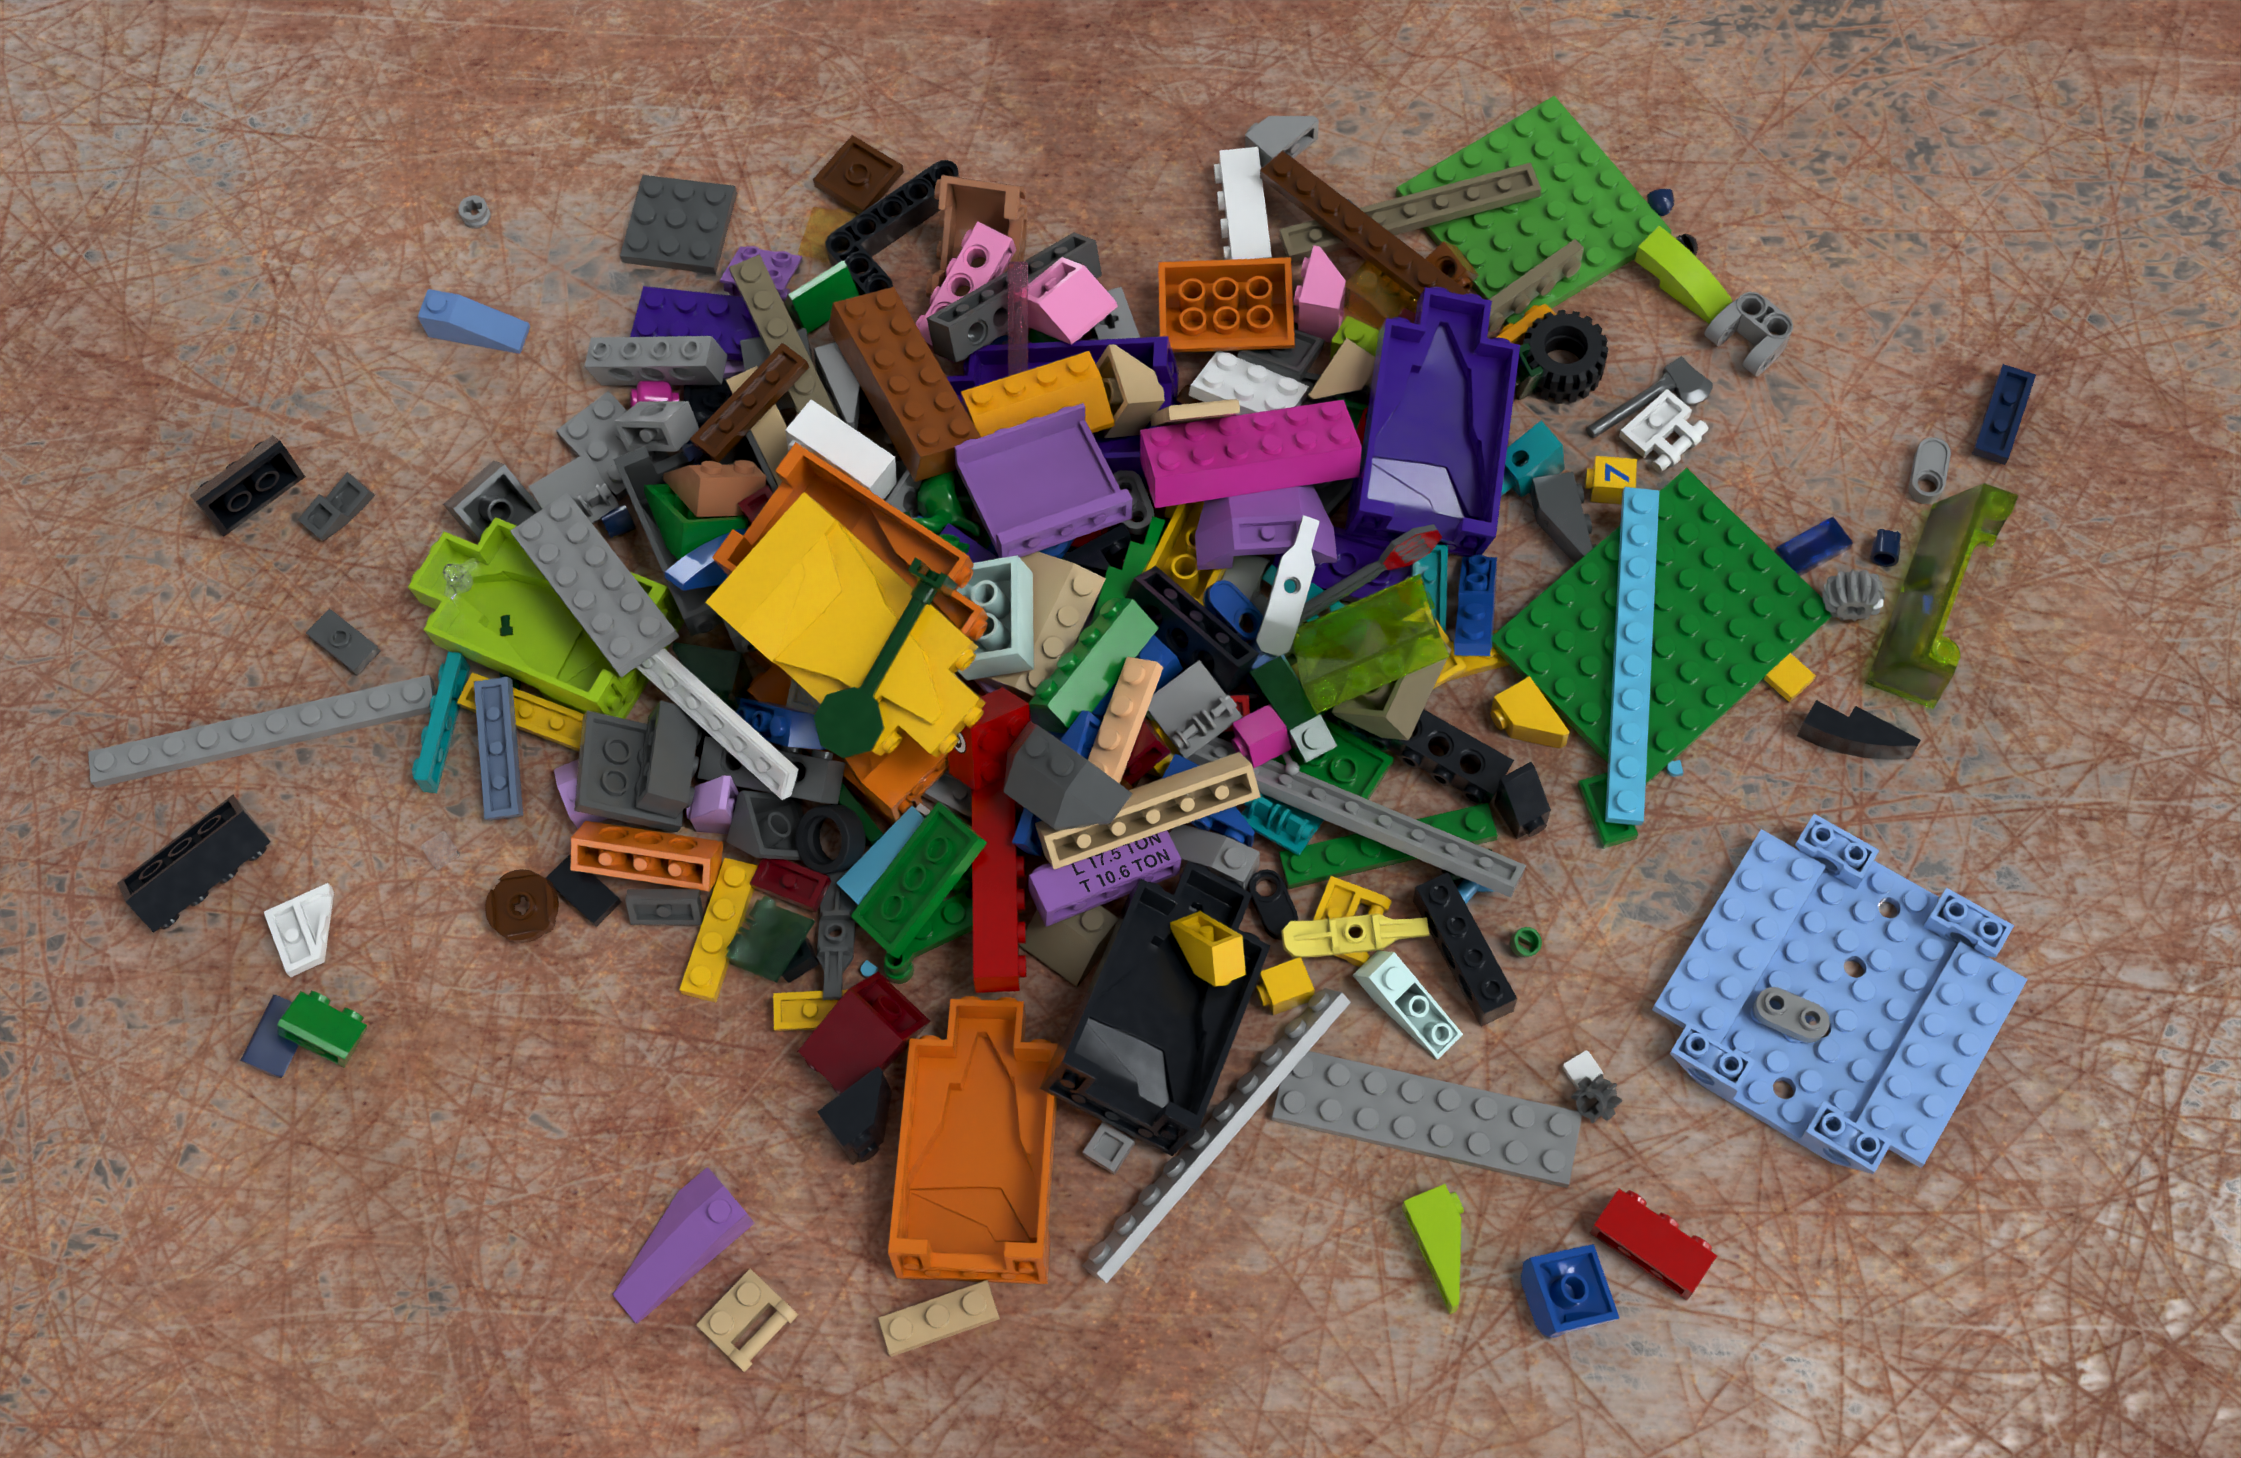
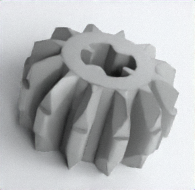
(1853, 595)

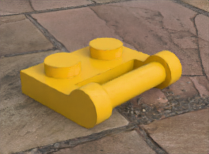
(1343, 900)

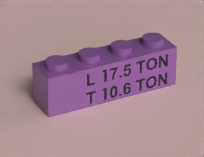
(1102, 877)

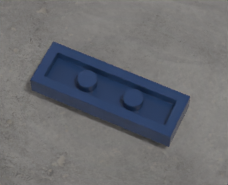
(2004, 414)

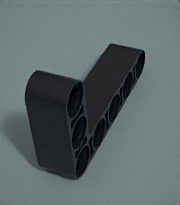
(885, 228)

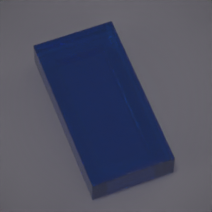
(1814, 546)

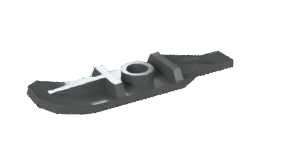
(835, 952)

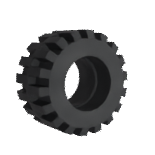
(1570, 334)

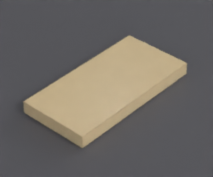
(1195, 412)

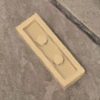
(938, 1318)

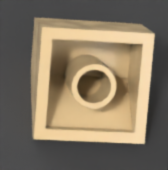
(1130, 390)

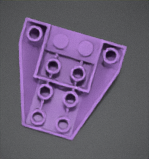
(1260, 525)

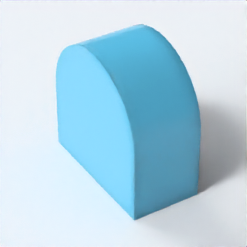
(1675, 768)
(868, 969)

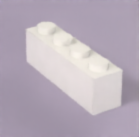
(1243, 204)

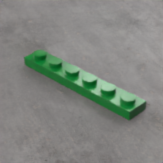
(1360, 854)

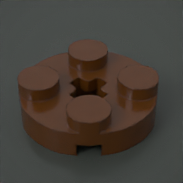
(508, 892)

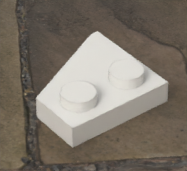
(302, 929)

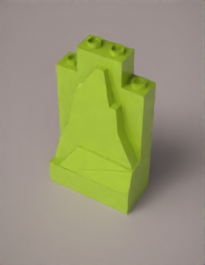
(547, 640)

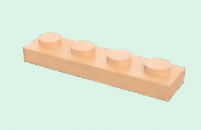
(1125, 716)

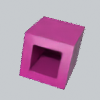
(1261, 736)

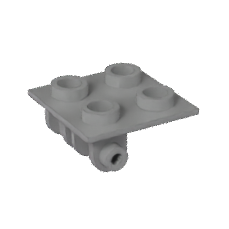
(582, 483)
(1193, 709)

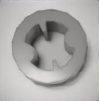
(478, 220)

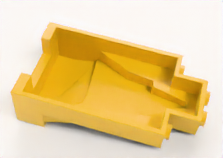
(825, 612)

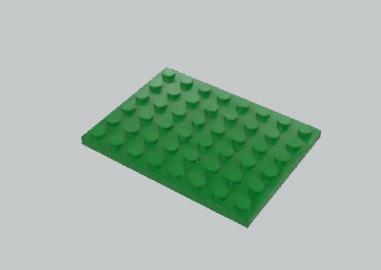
(1719, 625)

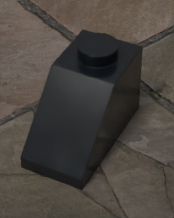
(1523, 801)

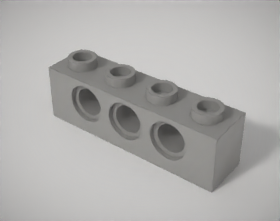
(668, 359)

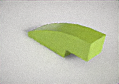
(1682, 274)

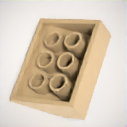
(1060, 608)

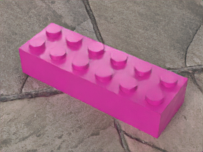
(1250, 453)

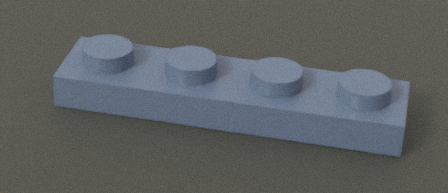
(498, 748)

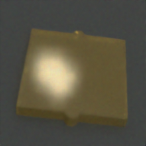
(819, 227)

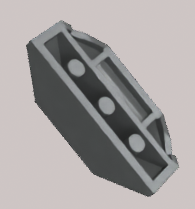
(1060, 782)

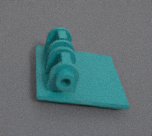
(1281, 822)

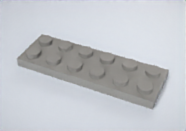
(594, 584)

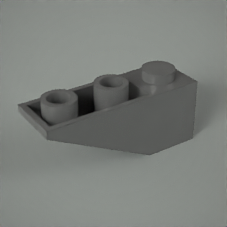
(1560, 513)

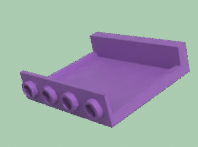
(1041, 483)

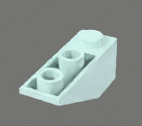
(1407, 1002)

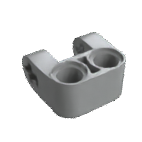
(1754, 328)

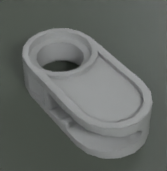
(1929, 463)

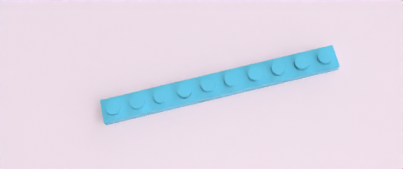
(1632, 657)

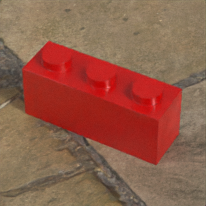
(1654, 1243)

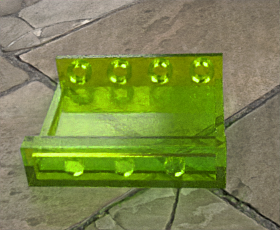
(1368, 644)

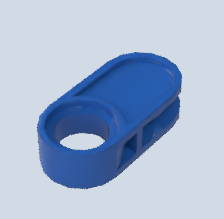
(1228, 604)

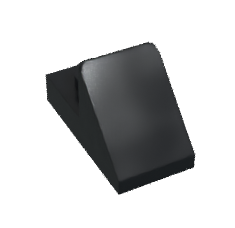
(1101, 550)

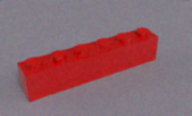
(996, 893)

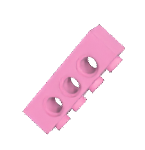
(977, 243)

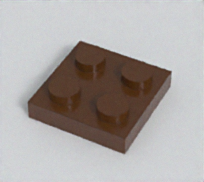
(858, 175)

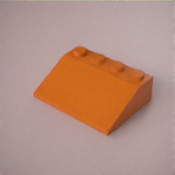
(1227, 304)

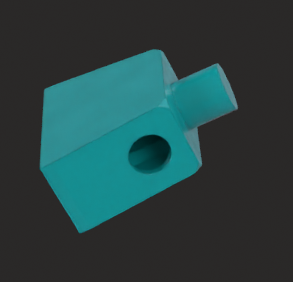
(1532, 456)

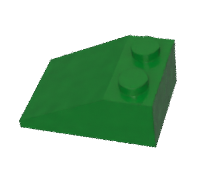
(679, 525)

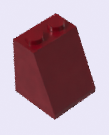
(863, 1032)

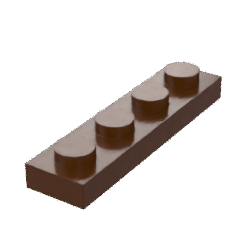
(749, 403)

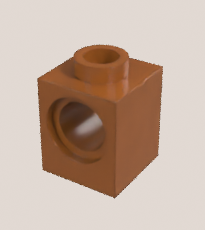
(1448, 255)

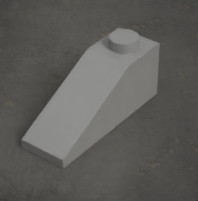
(839, 383)
(1216, 852)

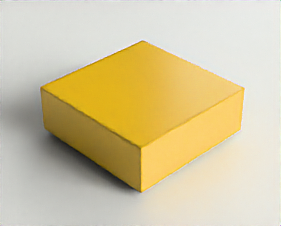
(1789, 677)

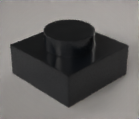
(801, 962)

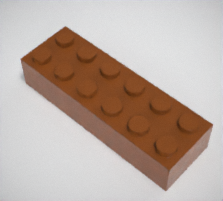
(902, 381)

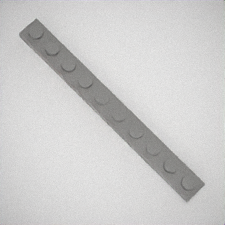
(260, 731)
(1378, 822)
(1210, 1140)

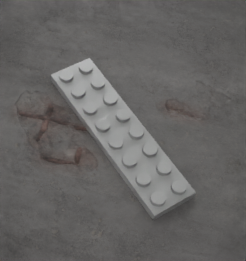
(1430, 1118)

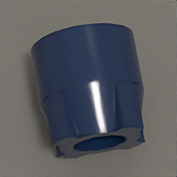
(618, 521)
(1886, 548)

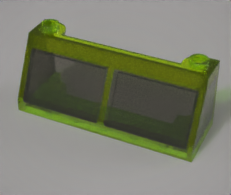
(1913, 654)

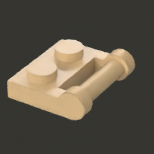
(738, 1312)

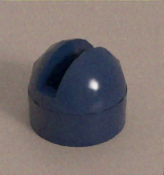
(1661, 201)

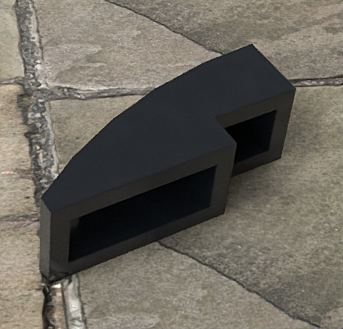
(1856, 735)

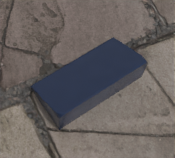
(267, 1049)

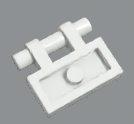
(1656, 423)

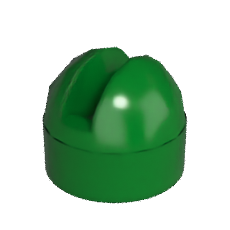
(1526, 936)

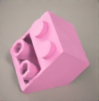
(1319, 297)
(1067, 301)

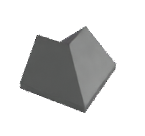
(765, 825)

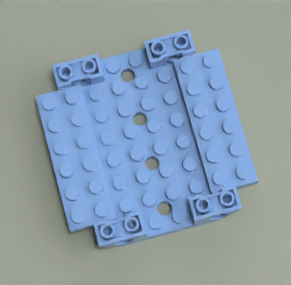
(1897, 1035)

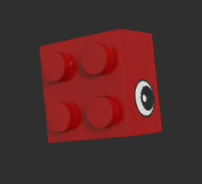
(983, 748)

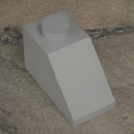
(1280, 134)

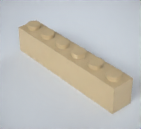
(1156, 809)

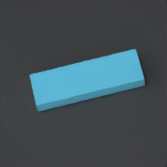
(874, 862)

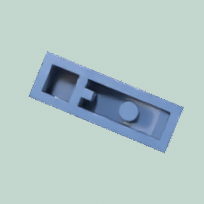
(472, 323)

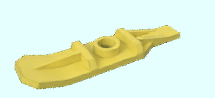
(1331, 935)

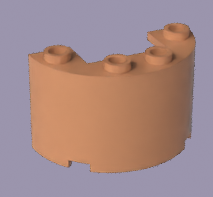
(969, 201)

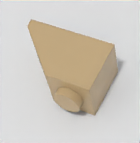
(1345, 373)

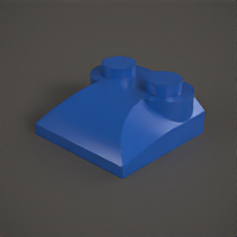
(1567, 1291)

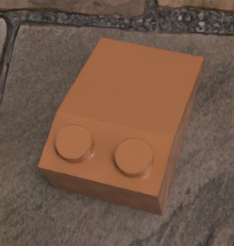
(714, 487)

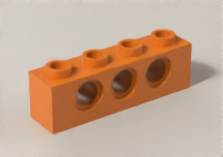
(646, 855)

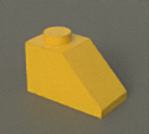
(1528, 715)
(1210, 948)

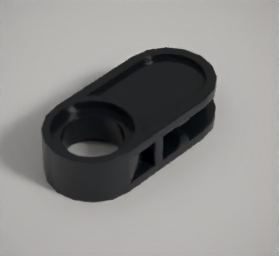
(1274, 910)

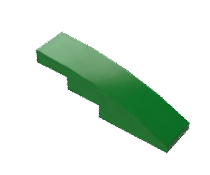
(1135, 563)

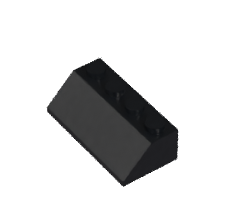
(193, 864)

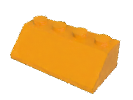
(1040, 393)

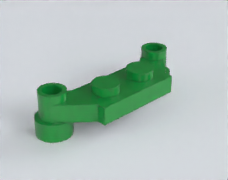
(947, 923)

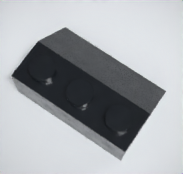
(248, 485)

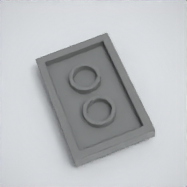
(597, 434)

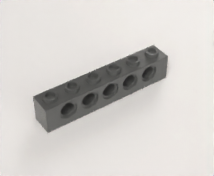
(984, 312)

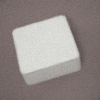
(1580, 1067)

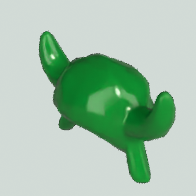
(945, 501)

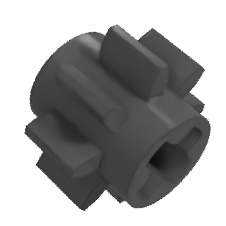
(1596, 1098)

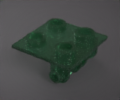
(769, 941)

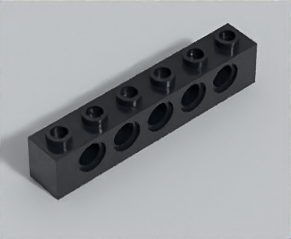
(1446, 769)

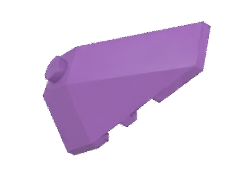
(688, 1236)

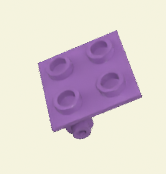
(779, 264)

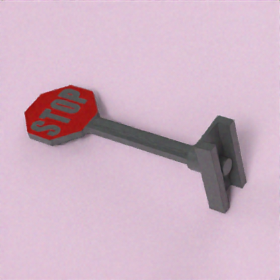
(1400, 553)

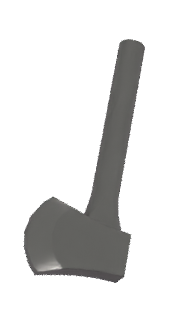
(1678, 375)

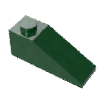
(1306, 729)

